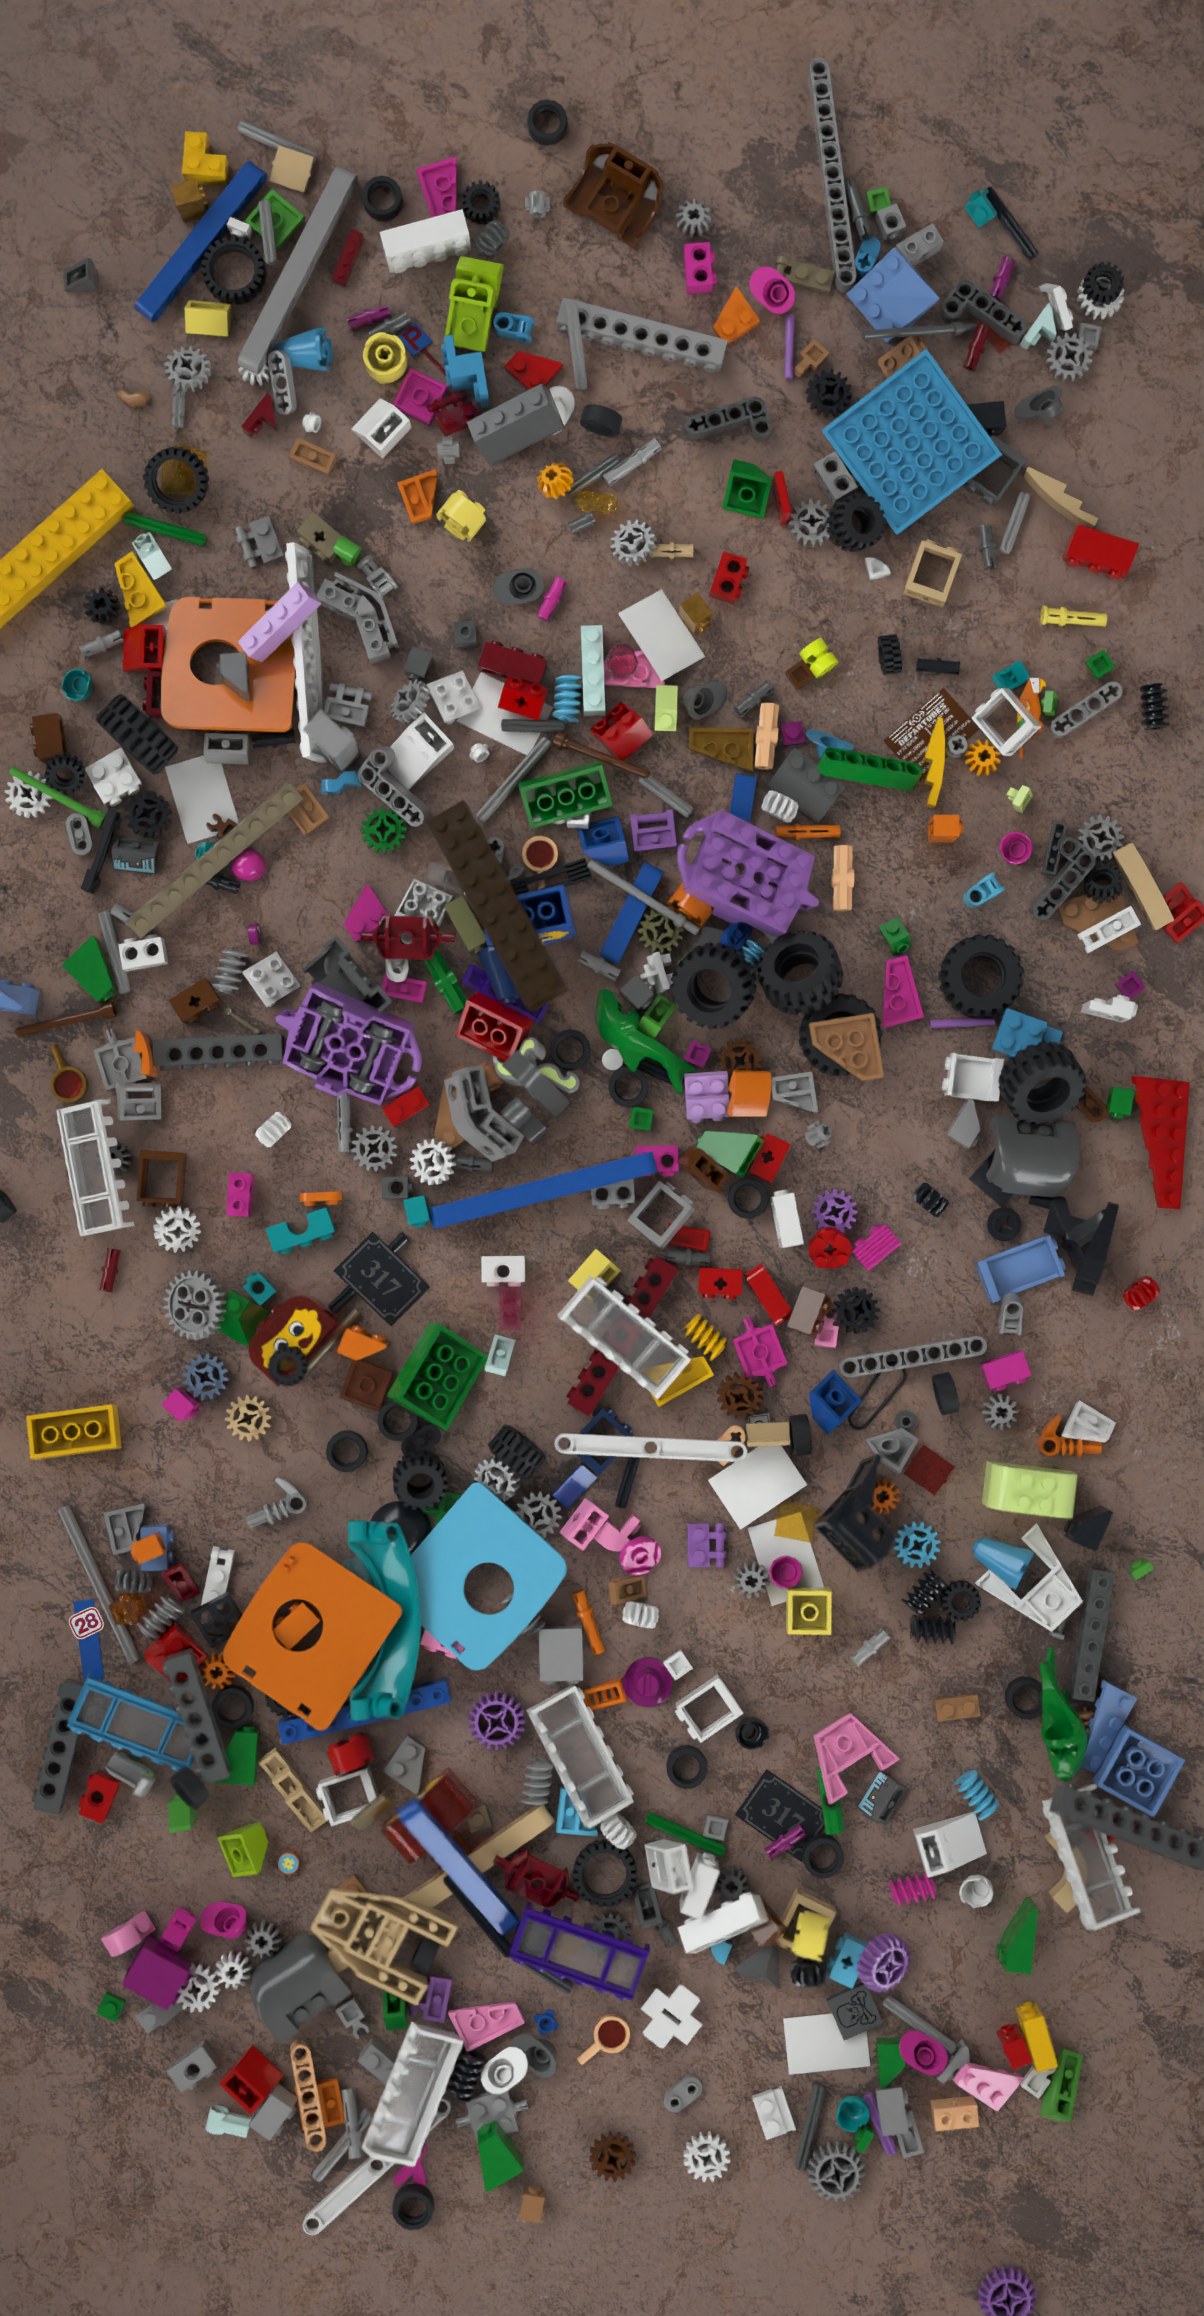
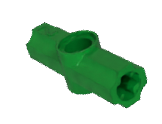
(446, 982)
(831, 1813)

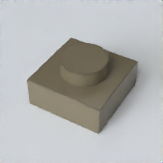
(479, 1818)

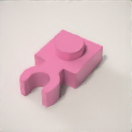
(829, 1333)

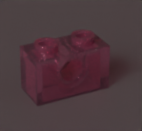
(510, 1308)

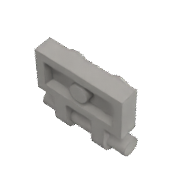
(266, 540)
(345, 711)

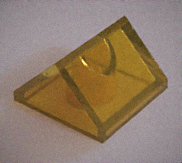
(179, 476)

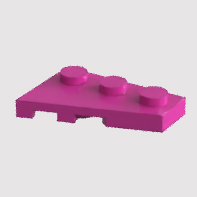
(439, 186)
(900, 994)

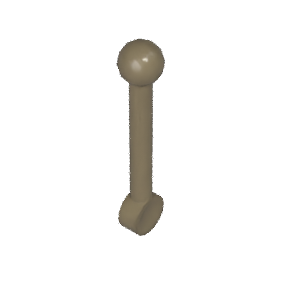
(228, 1012)

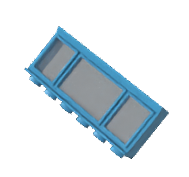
(131, 1723)

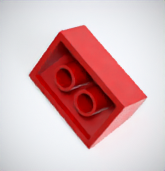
(1100, 552)
(493, 1026)

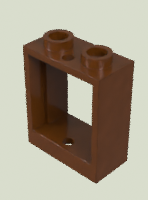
(145, 1155)

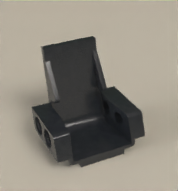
(840, 1522)

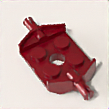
(424, 933)
(525, 1868)

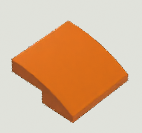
(144, 1046)
(749, 1093)
(329, 2101)

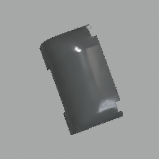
(340, 972)
(1033, 1156)
(295, 1986)

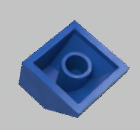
(604, 841)
(832, 1402)

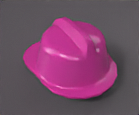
(772, 289)
(224, 1920)
(923, 2053)

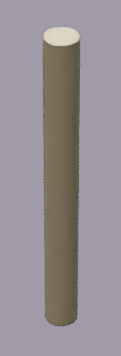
(333, 1338)

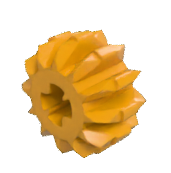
(555, 480)
(976, 751)

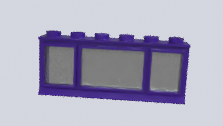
(578, 1953)

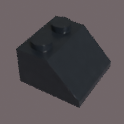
(1088, 1527)

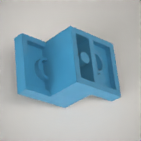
(465, 372)
(1021, 1030)

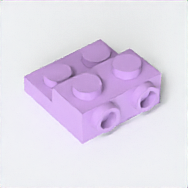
(706, 1096)

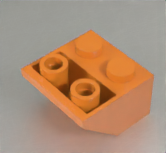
(359, 1344)

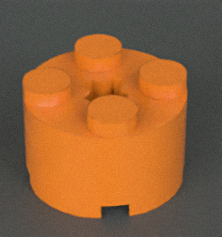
(692, 908)

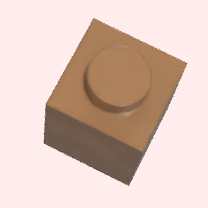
(532, 2204)

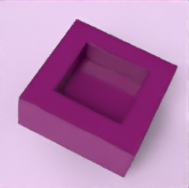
(792, 733)
(1130, 985)
(697, 1054)

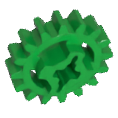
(374, 830)

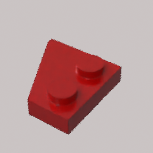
(532, 369)

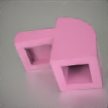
(614, 1538)
(128, 1935)

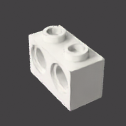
(143, 957)

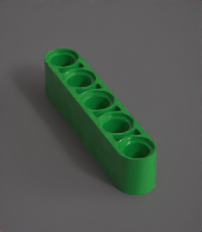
(869, 769)

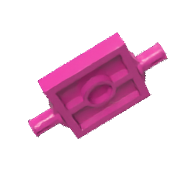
(759, 1351)

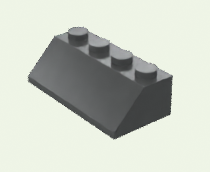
(516, 424)

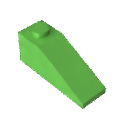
(1061, 2092)

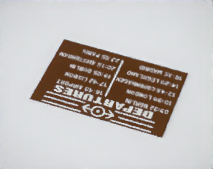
(913, 736)

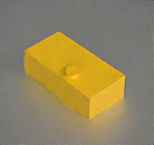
(73, 1432)

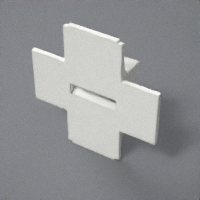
(663, 2024)

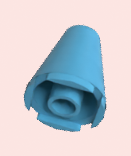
(308, 350)
(1003, 1559)

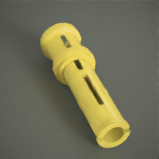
(1098, 618)

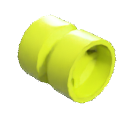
(818, 657)

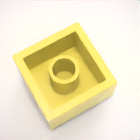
(808, 1610)

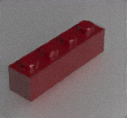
(348, 258)

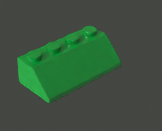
(565, 794)

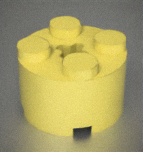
(387, 369)
(462, 516)
(812, 1935)

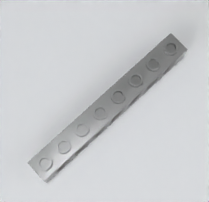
(653, 330)

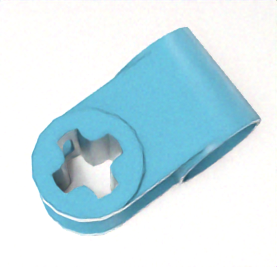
(986, 889)

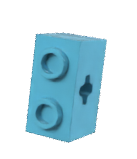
(845, 1972)

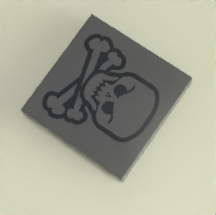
(854, 2011)

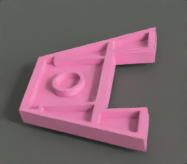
(843, 1745)

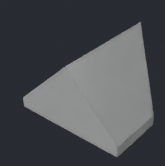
(893, 1448)

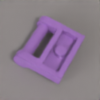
(655, 837)

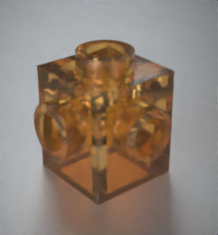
(127, 1608)

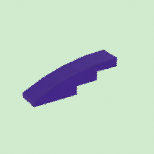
(478, 981)

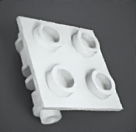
(453, 697)
(271, 979)

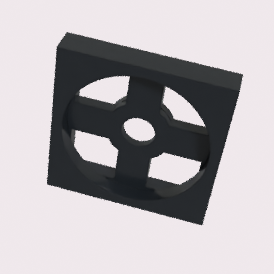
(211, 1606)

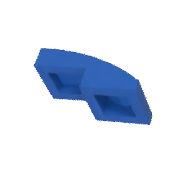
(743, 796)

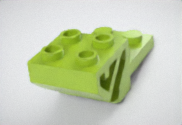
(472, 302)

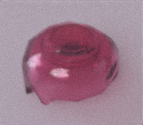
(621, 661)

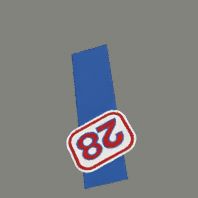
(85, 1627)

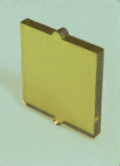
(795, 1521)

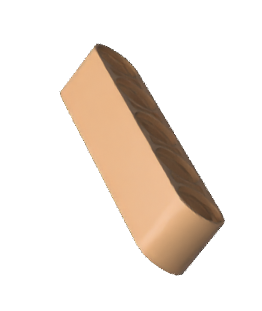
(308, 2105)

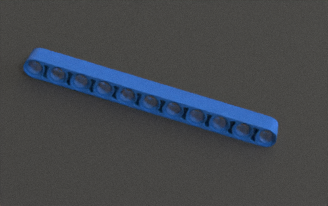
(543, 1190)

